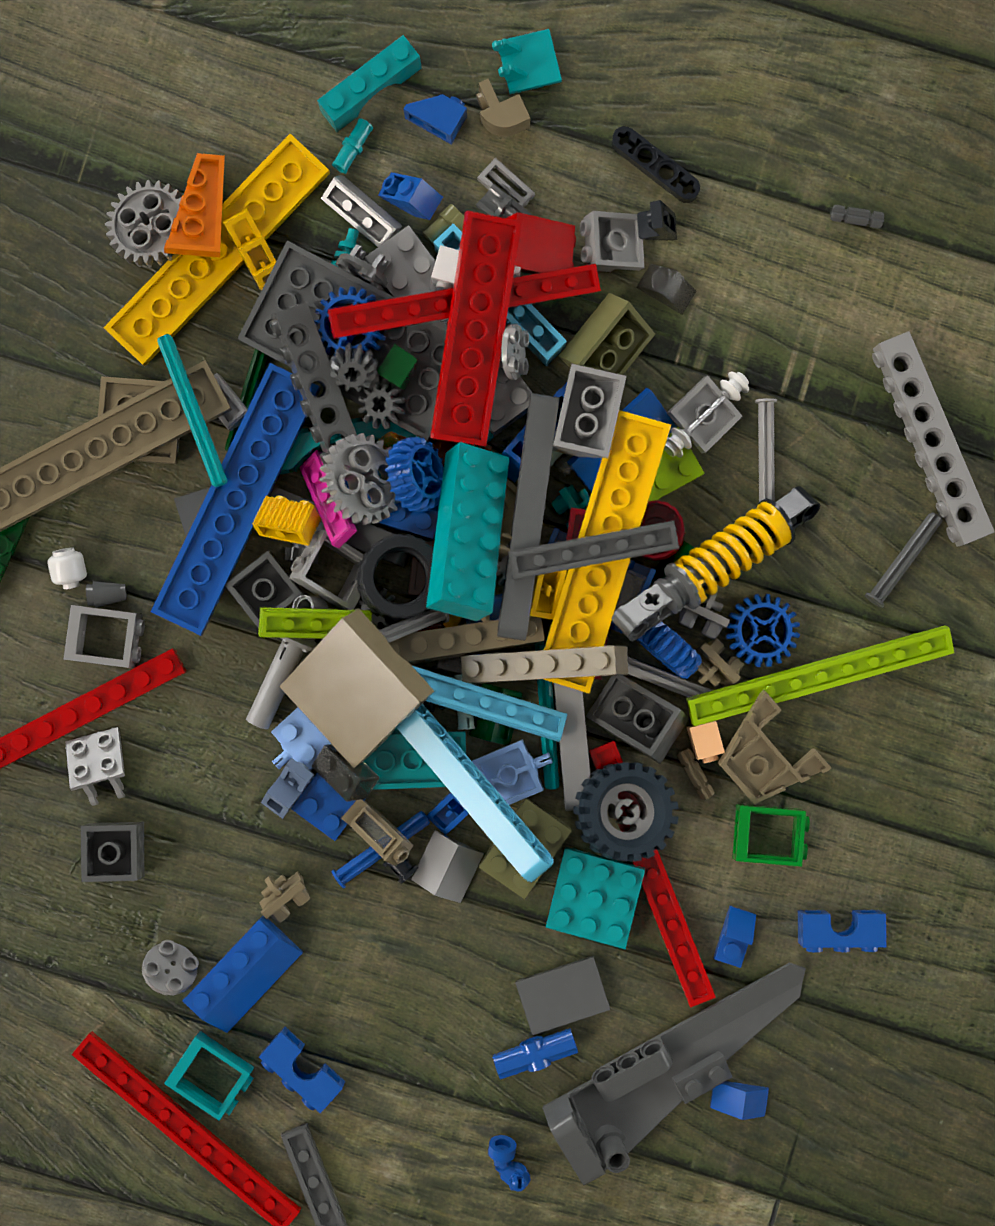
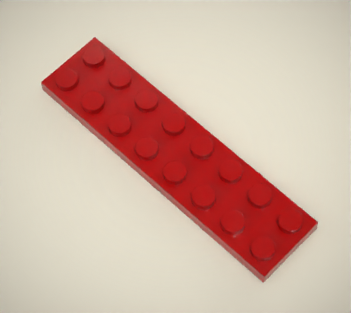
(475, 328)

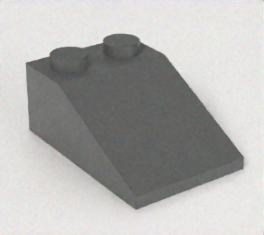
(638, 717)

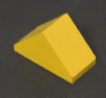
(546, 594)

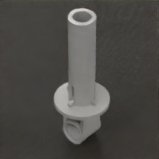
(282, 666)

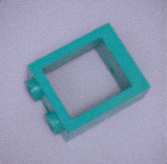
(196, 1095)

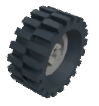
(646, 831)

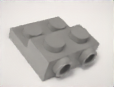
(612, 241)

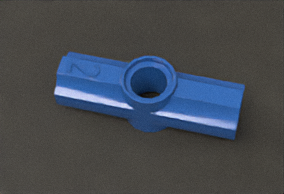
(535, 1053)

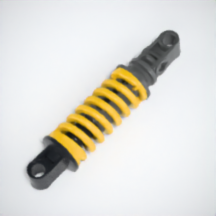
(717, 561)

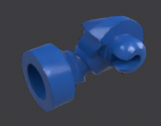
(502, 1151)

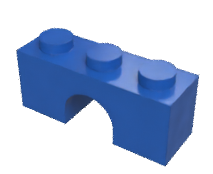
(865, 932)
(316, 1088)

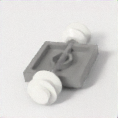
(705, 414)

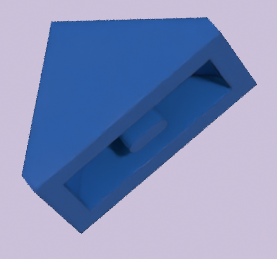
(447, 813)
(740, 1100)

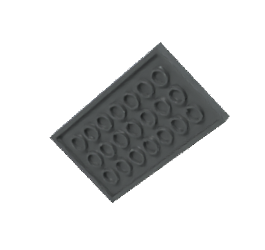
(308, 278)

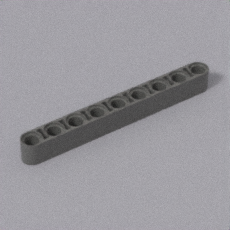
(528, 511)

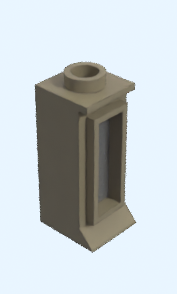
(378, 832)

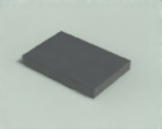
(562, 995)

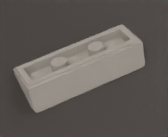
(360, 211)

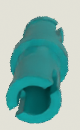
(352, 146)

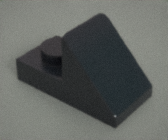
(657, 223)

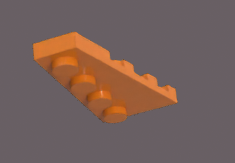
(199, 214)

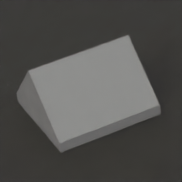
(447, 867)

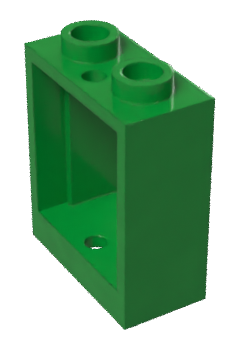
(741, 835)

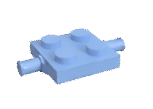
(298, 739)
(513, 771)

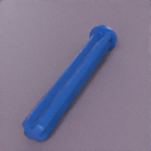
(370, 856)

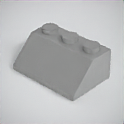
(589, 412)

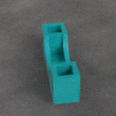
(388, 67)

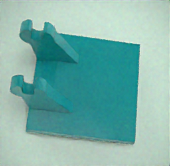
(528, 61)

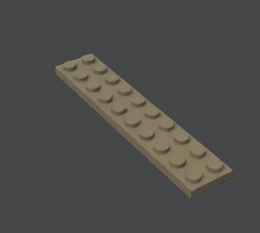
(104, 445)

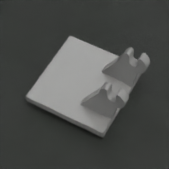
(95, 760)

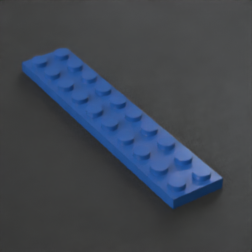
(229, 510)

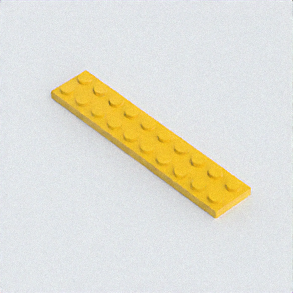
(189, 280)
(614, 505)

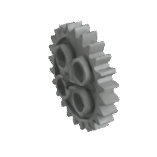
(138, 205)
(361, 479)

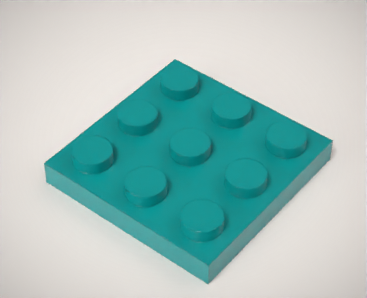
(595, 897)

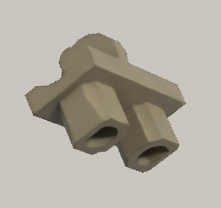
(715, 668)
(279, 893)

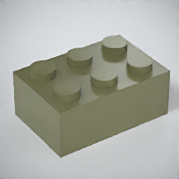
(548, 831)

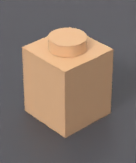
(706, 741)

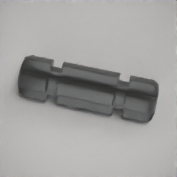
(857, 216)

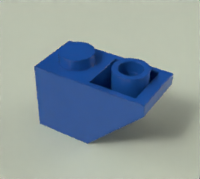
(410, 195)

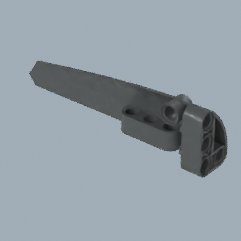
(636, 1091)

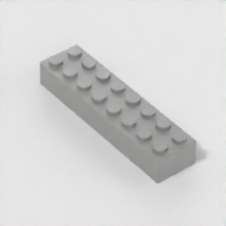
(410, 274)

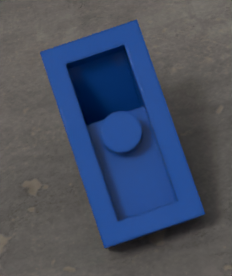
(735, 936)

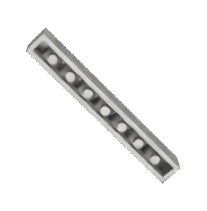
(936, 424)

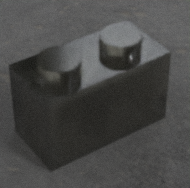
(347, 781)

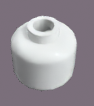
(67, 567)

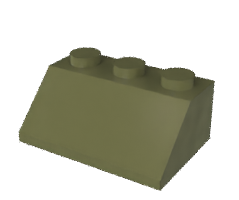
(609, 337)

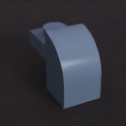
(287, 788)

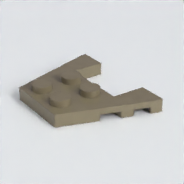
(757, 763)

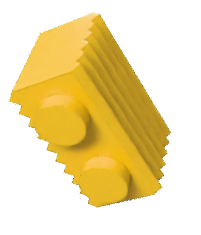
(287, 520)

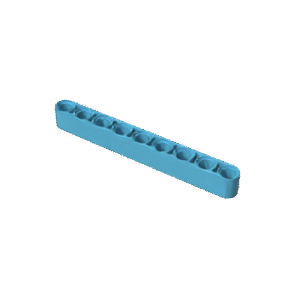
(476, 794)

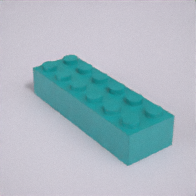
(468, 532)

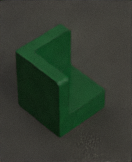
(397, 367)

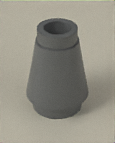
(105, 593)

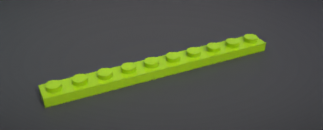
(822, 674)

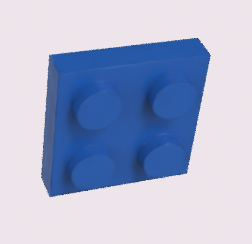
(323, 807)

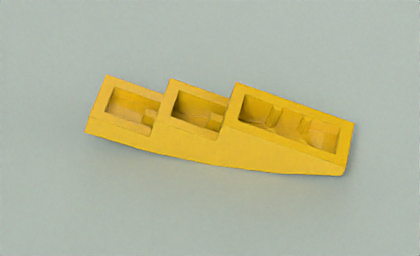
(251, 246)

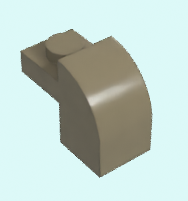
(504, 117)

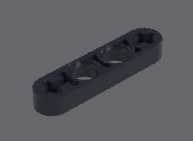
(652, 168)

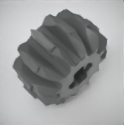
(363, 363)
(372, 407)

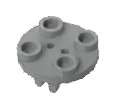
(514, 351)
(160, 959)

